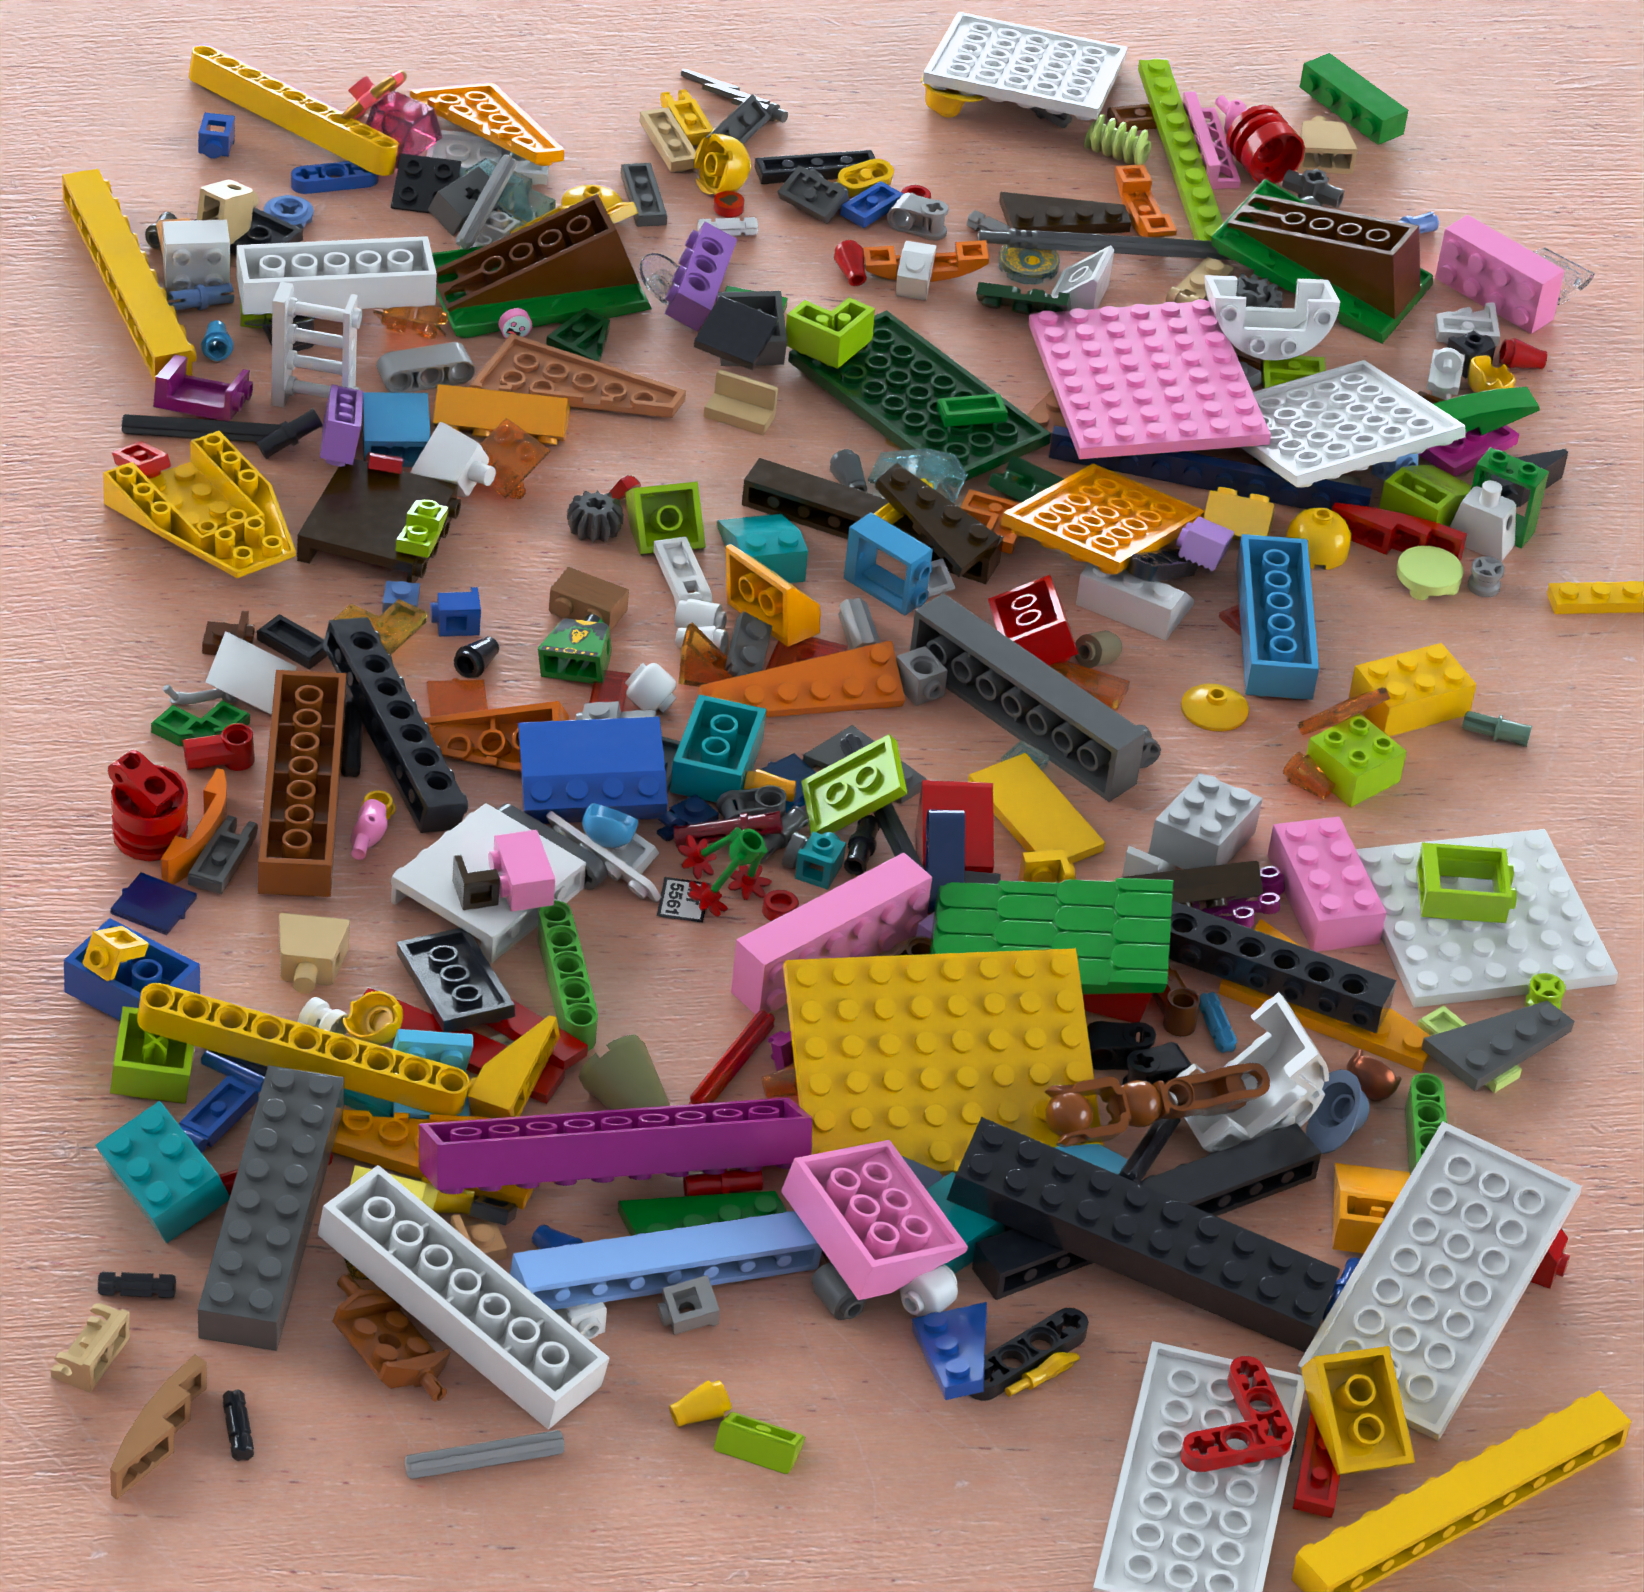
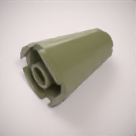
(624, 1076)

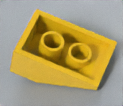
(1358, 1409)

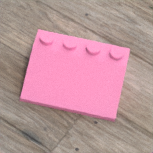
(871, 1217)

